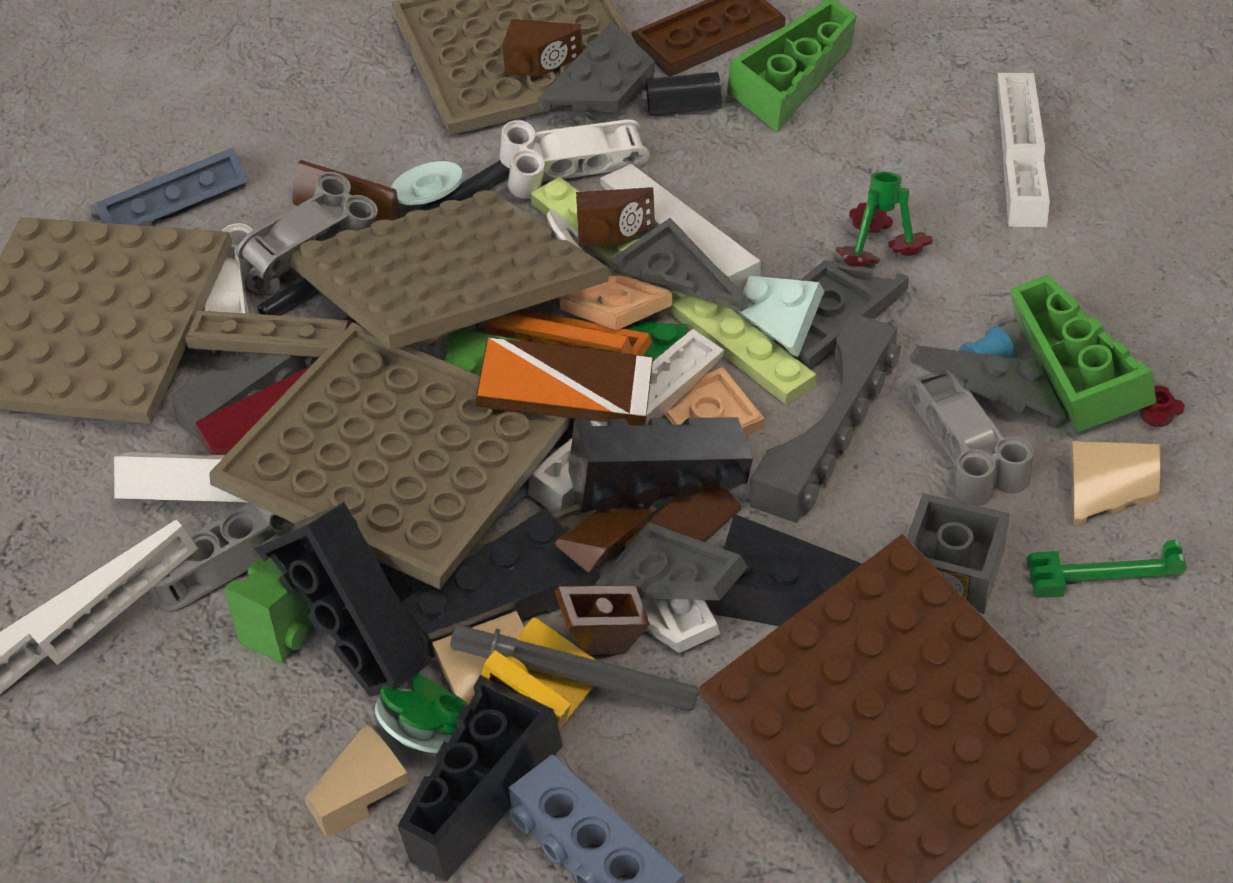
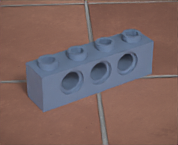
(554, 791)

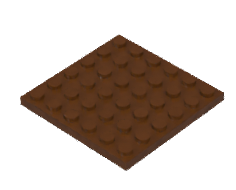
(897, 718)

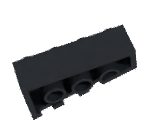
(655, 460)
(780, 575)
(503, 577)
(348, 597)
(468, 790)

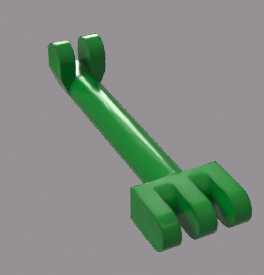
(1050, 576)

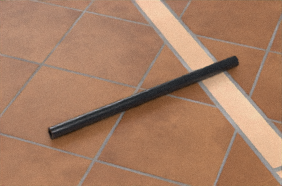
(303, 289)

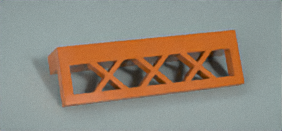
(568, 332)

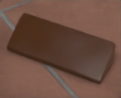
(383, 196)
(696, 515)
(603, 533)

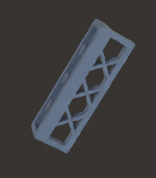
(173, 190)

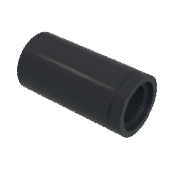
(683, 93)

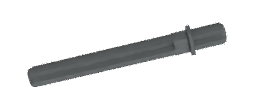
(576, 667)

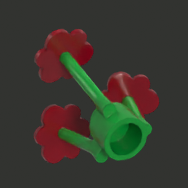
(872, 217)

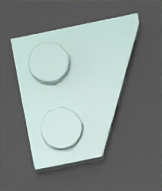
(782, 308)

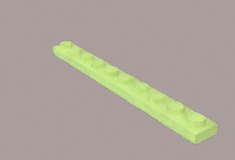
(741, 341)

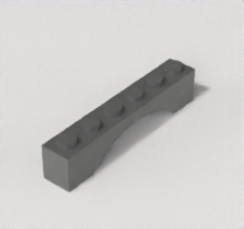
(222, 388)
(792, 472)

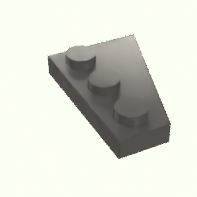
(674, 567)

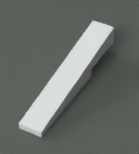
(1023, 151)
(724, 252)
(671, 379)
(167, 477)
(90, 604)

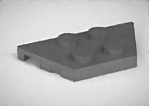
(602, 75)
(845, 292)

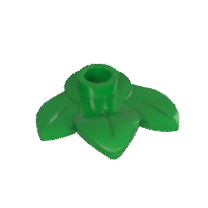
(425, 706)

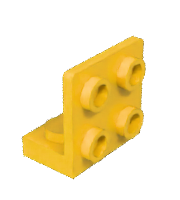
(549, 690)

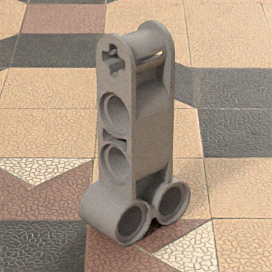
(316, 219)
(970, 439)
(221, 555)

